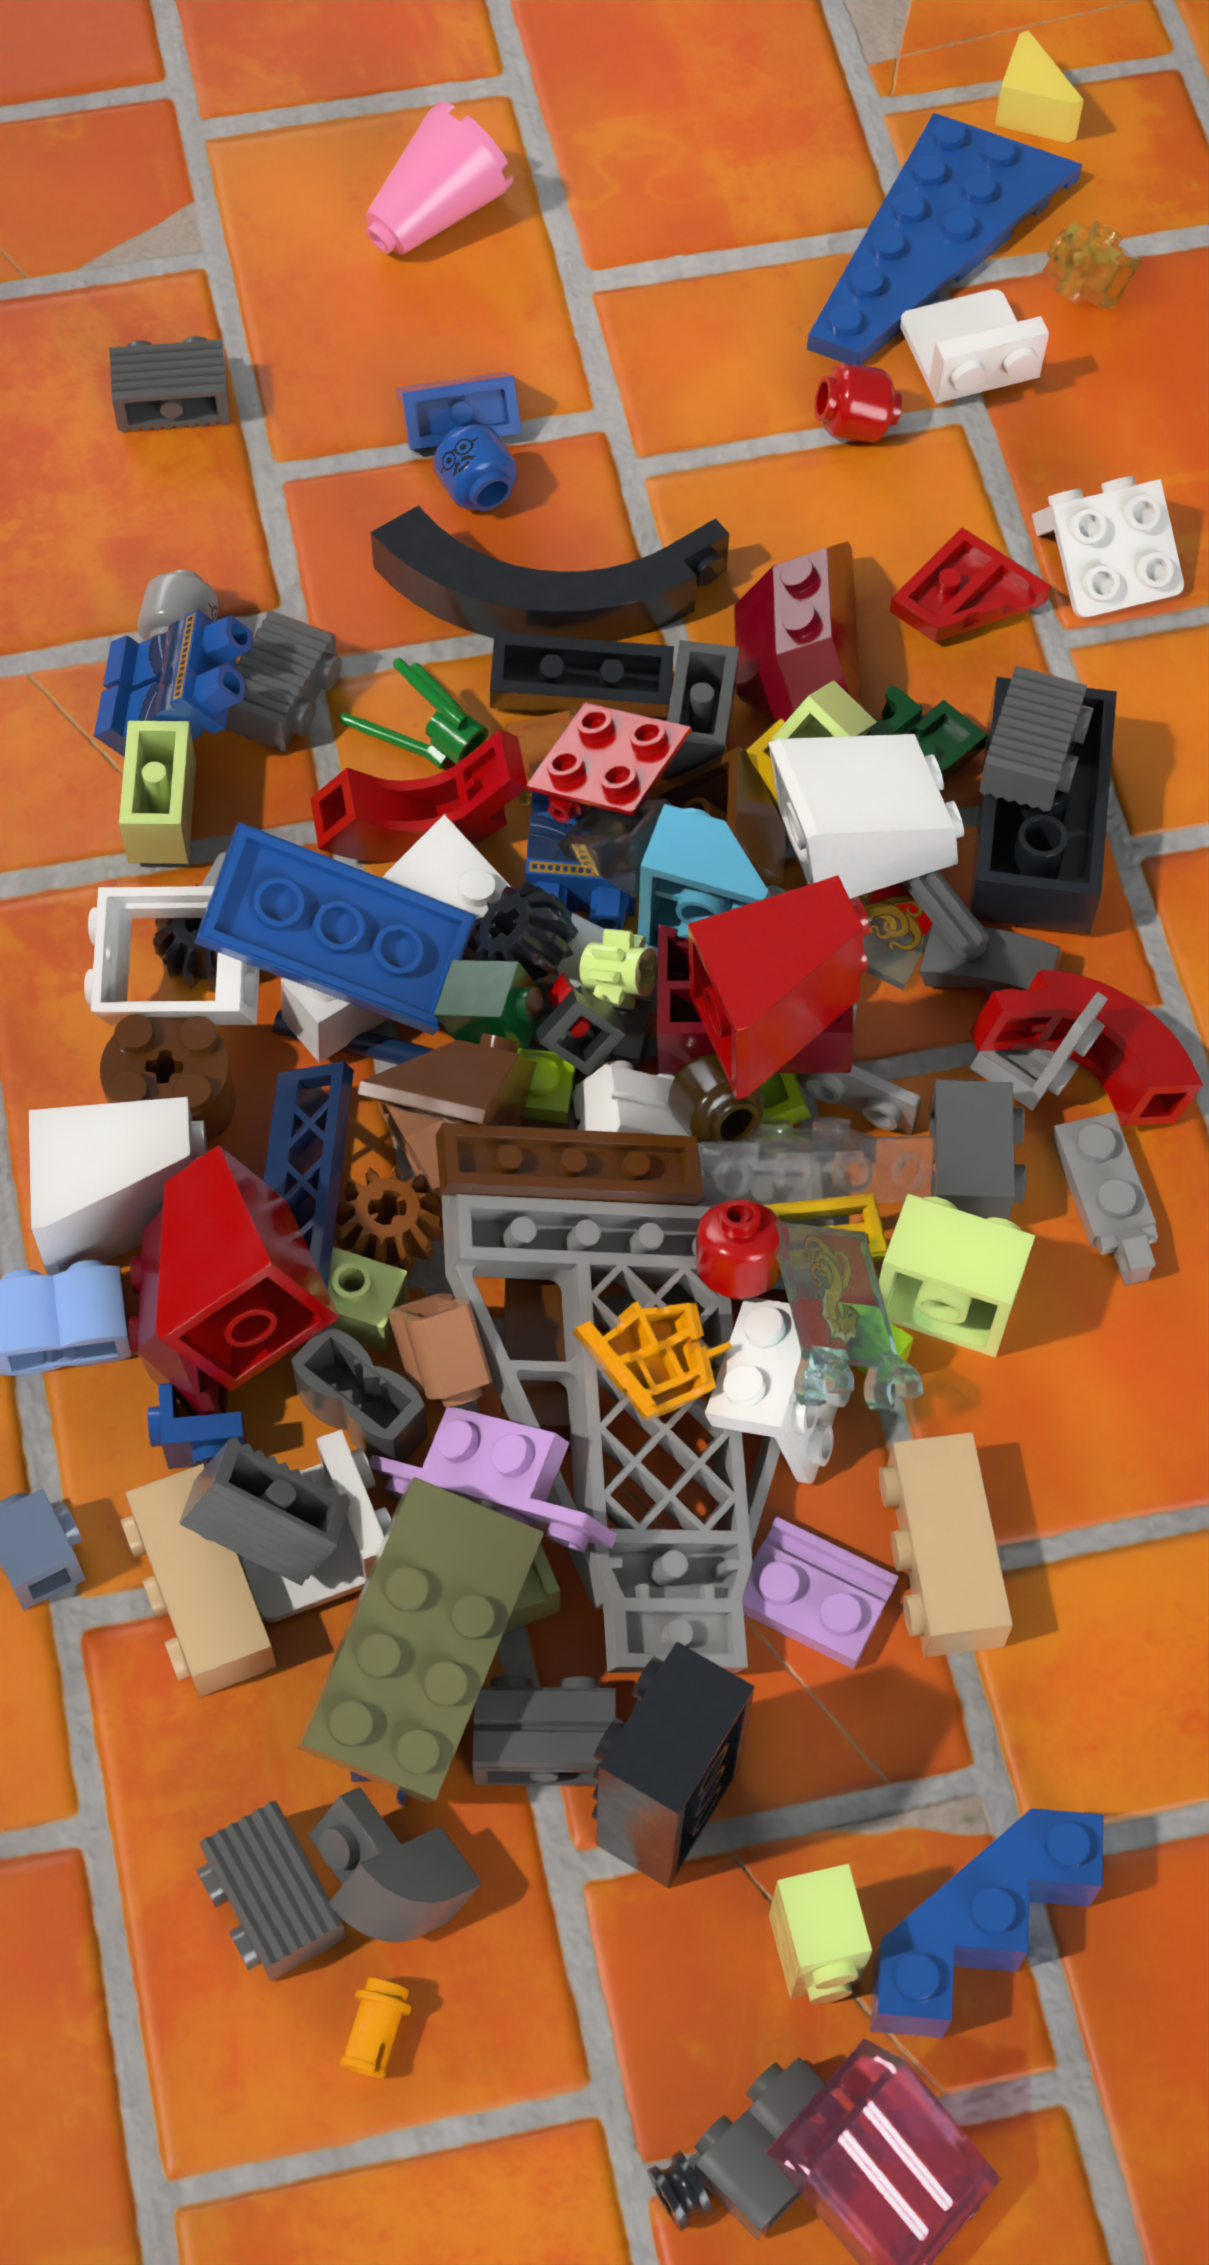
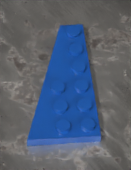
(936, 225)

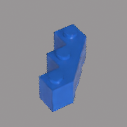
(983, 1917)

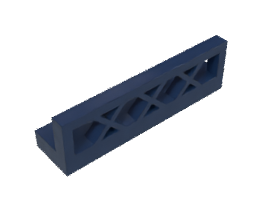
(309, 1151)

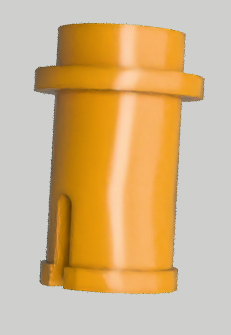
(375, 2027)

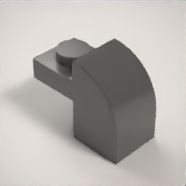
(389, 1886)

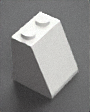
(864, 809)
(104, 1174)

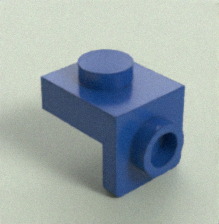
(192, 1438)

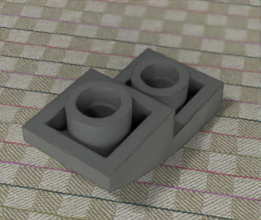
(1008, 964)

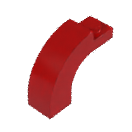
(384, 818)
(1132, 1058)

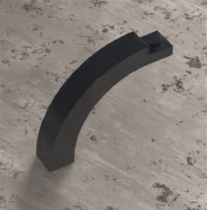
(508, 598)

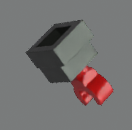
(580, 1027)

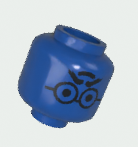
(475, 467)

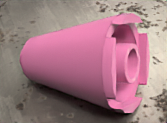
(436, 182)

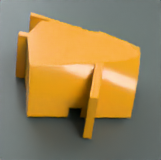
(655, 1356)

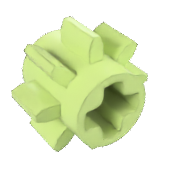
(619, 968)

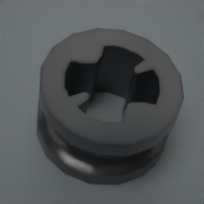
(680, 2190)

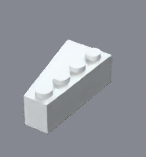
(438, 866)

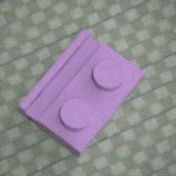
(816, 1592)

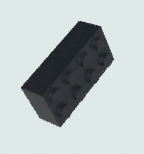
(1047, 864)
(669, 1761)

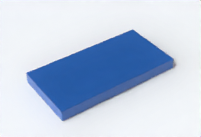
(333, 927)

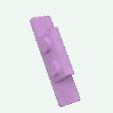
(502, 1469)

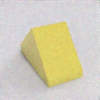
(1037, 95)

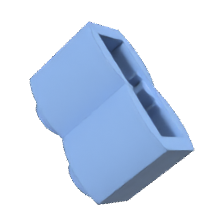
(62, 1319)

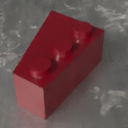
(684, 1038)

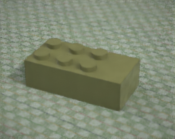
(420, 1641)

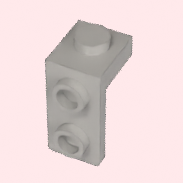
(1038, 1069)
(876, 1098)

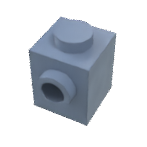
(38, 1547)

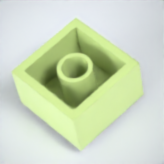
(953, 1273)

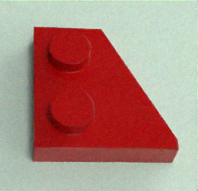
(966, 589)

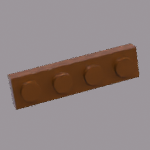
(568, 1164)

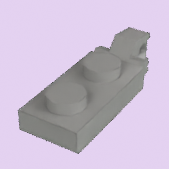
(1108, 1193)

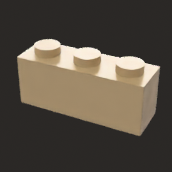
(945, 1545)
(199, 1588)

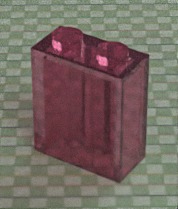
(883, 2161)

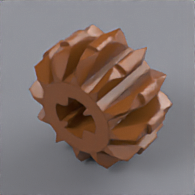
(413, 1223)

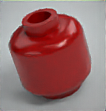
(857, 403)
(738, 1249)

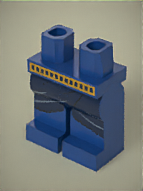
(174, 678)
(565, 877)

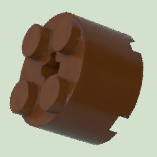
(171, 1060)

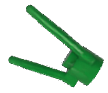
(451, 729)

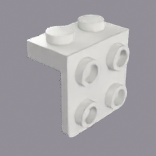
(973, 344)
(1114, 545)
(758, 1390)
(357, 1547)

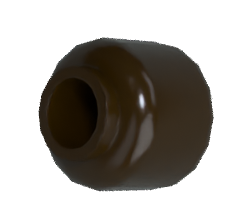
(706, 1104)

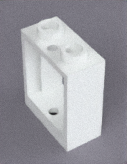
(111, 934)

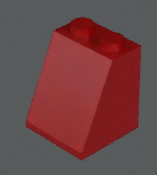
(776, 976)
(234, 1272)

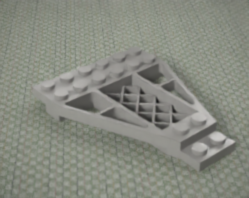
(652, 1581)

